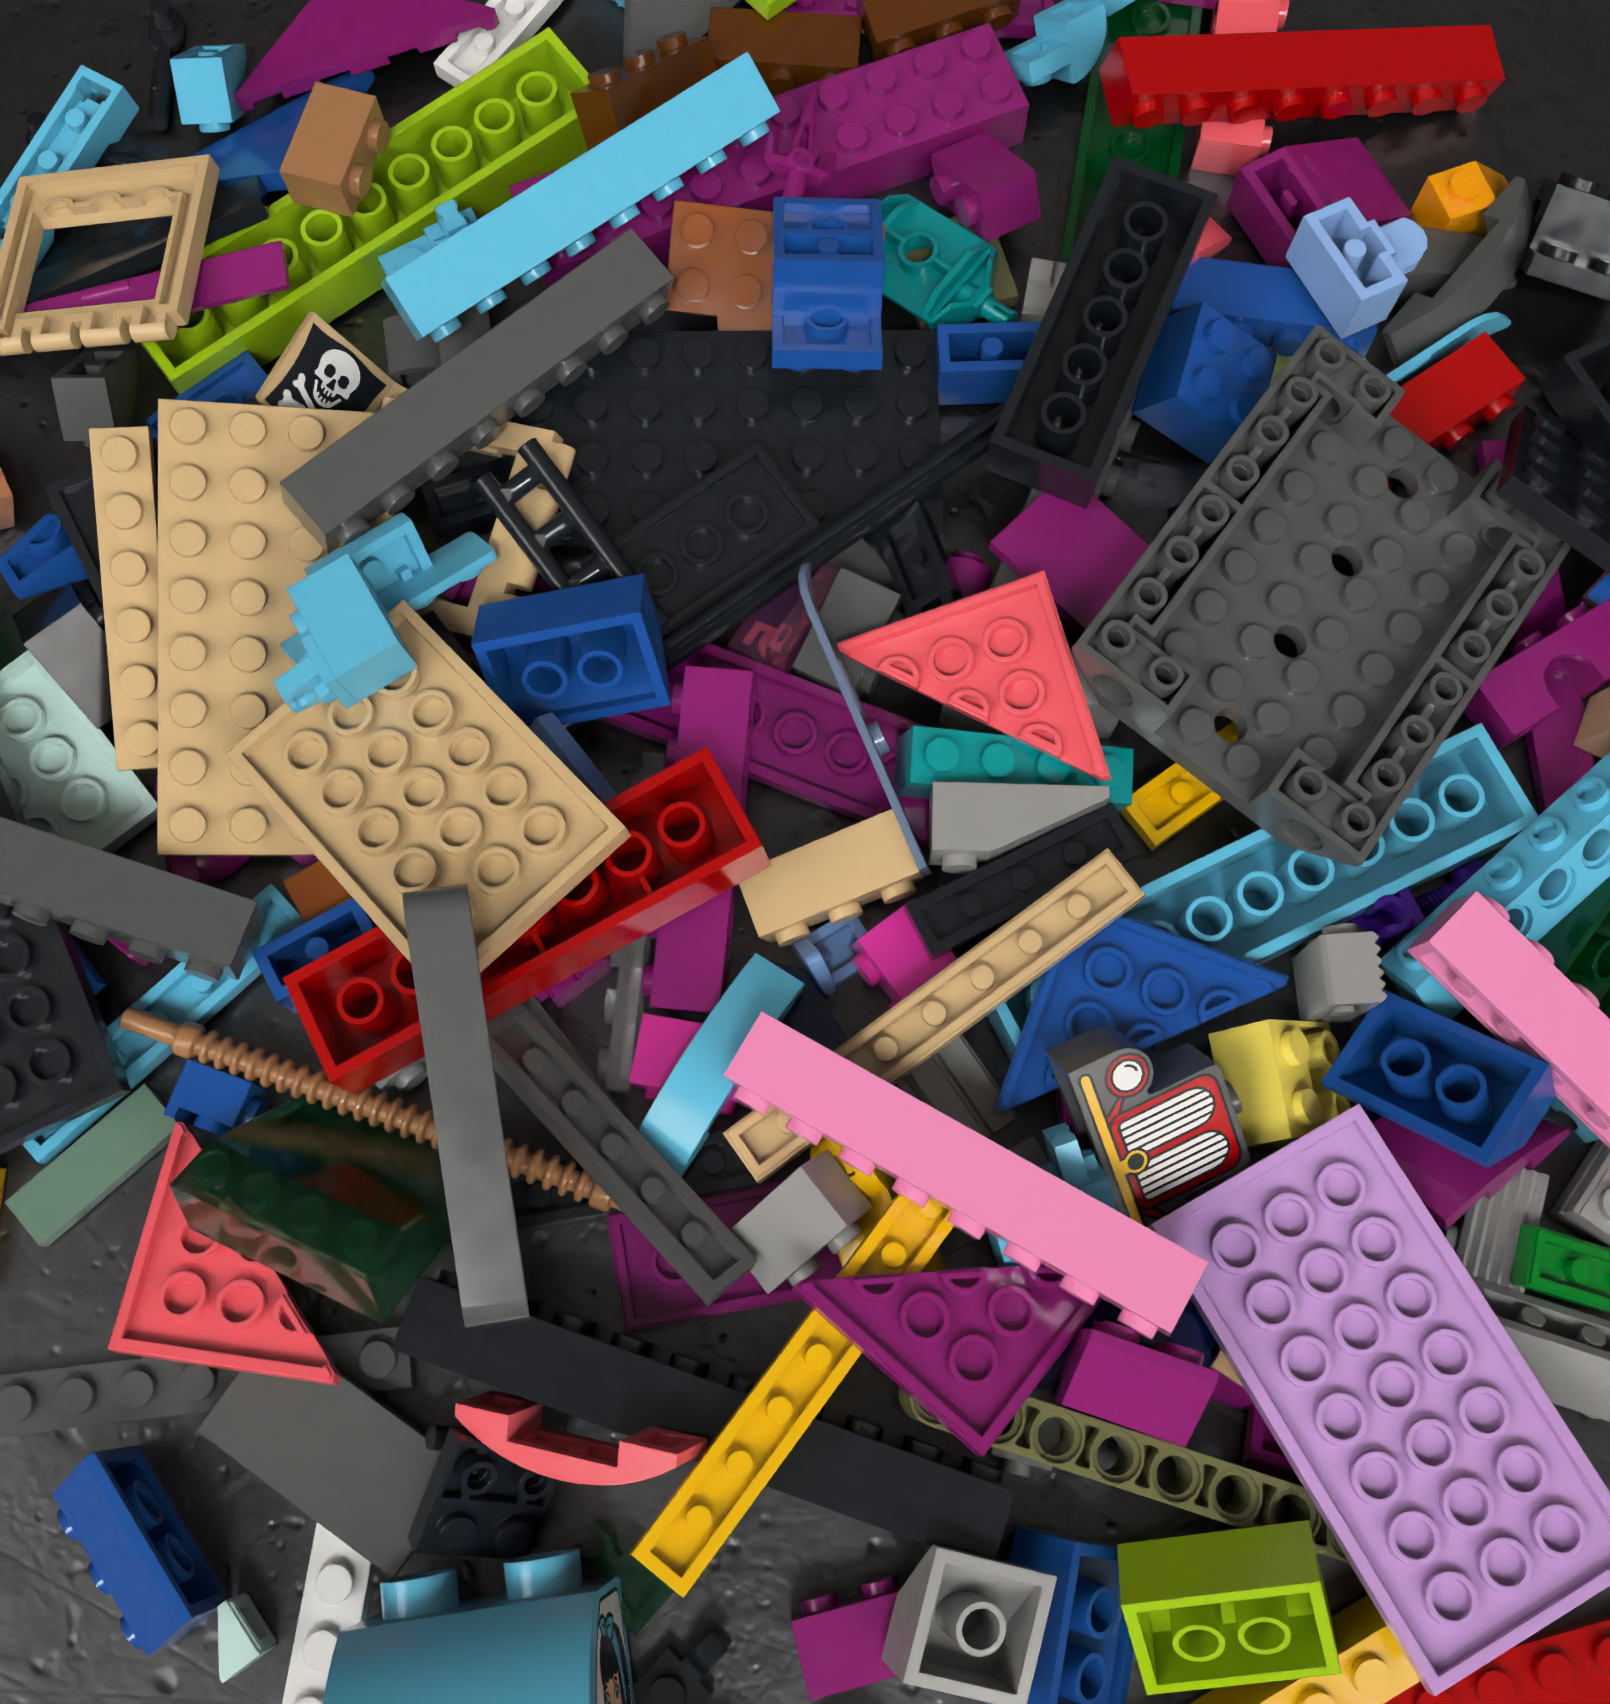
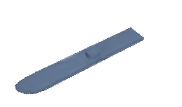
(870, 733)

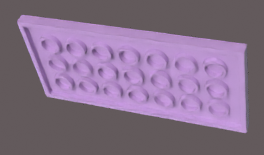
(1397, 1398)

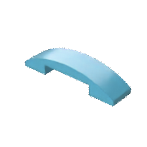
(697, 1085)

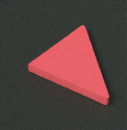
(996, 662)
(207, 1302)

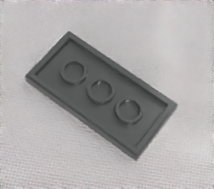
(331, 1456)

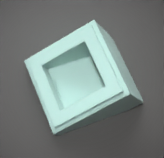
(241, 1636)

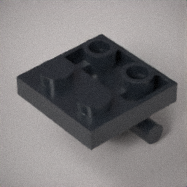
(478, 1500)

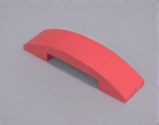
(514, 1431)

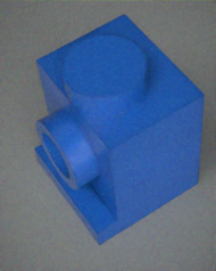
(216, 1097)

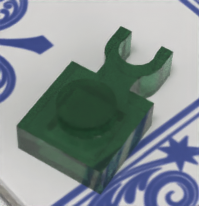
(641, 1590)

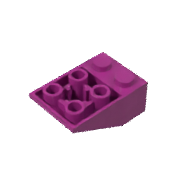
(1302, 178)

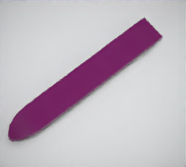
(219, 282)

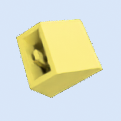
(1279, 1078)

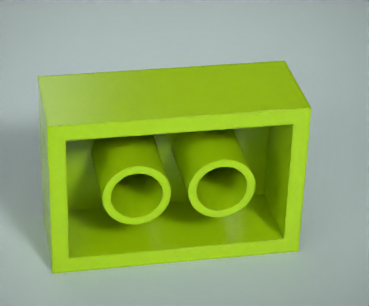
(1227, 1608)

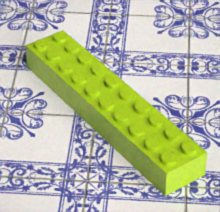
(463, 146)

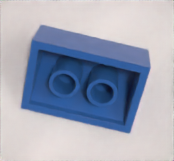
(575, 651)
(1443, 1080)
(138, 1547)
(1086, 1637)

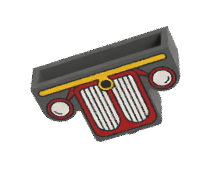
(1152, 1122)

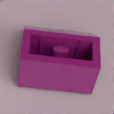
(1136, 1386)

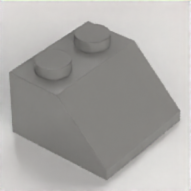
(969, 1626)

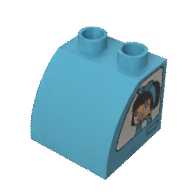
(534, 1644)

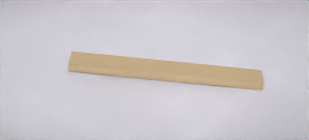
(960, 995)

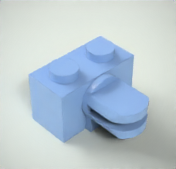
(1354, 264)

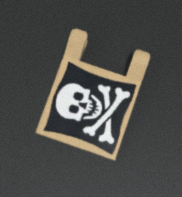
(325, 373)

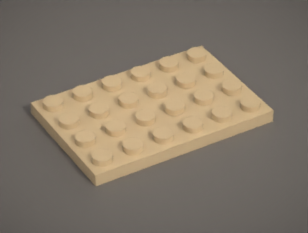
(432, 792)

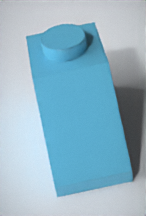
(206, 82)

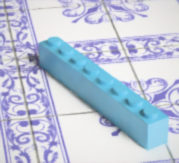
(581, 197)

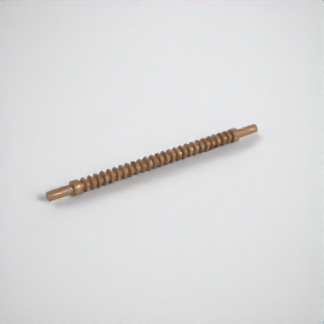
(192, 1041)

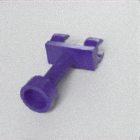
(1399, 913)

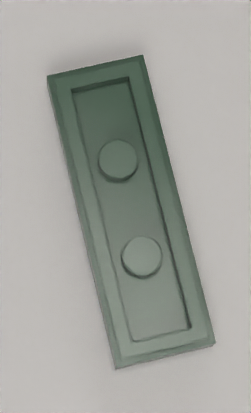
(93, 1166)

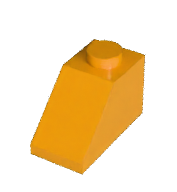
(1458, 198)

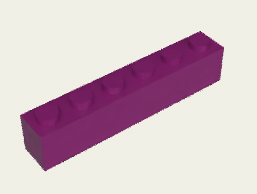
(695, 948)

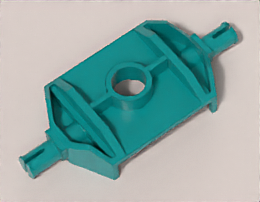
(953, 282)

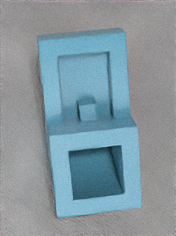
(1064, 45)

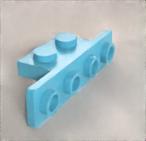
(402, 569)

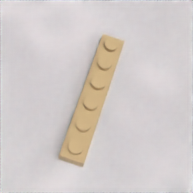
(129, 580)

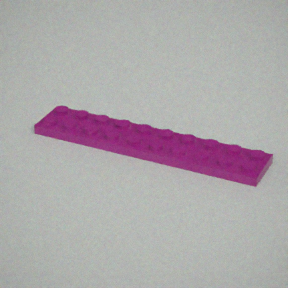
(800, 733)

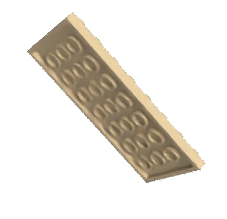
(225, 610)

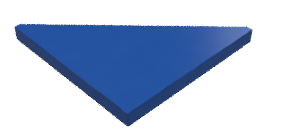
(264, 143)
(1133, 981)

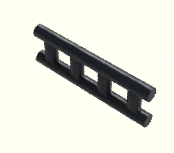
(573, 516)

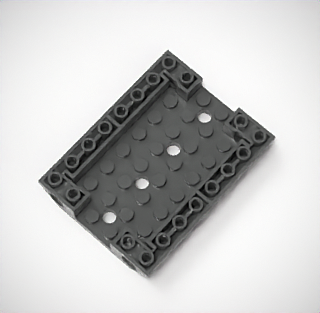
(1380, 654)

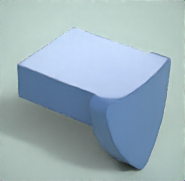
(829, 954)

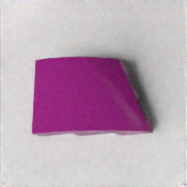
(1452, 1182)

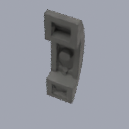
(1473, 284)

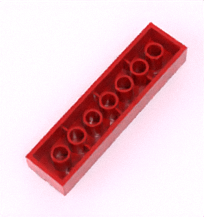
(681, 852)

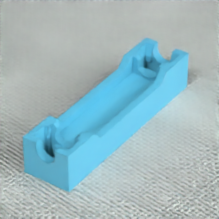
(72, 137)

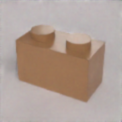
(334, 149)

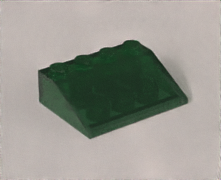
(322, 1202)

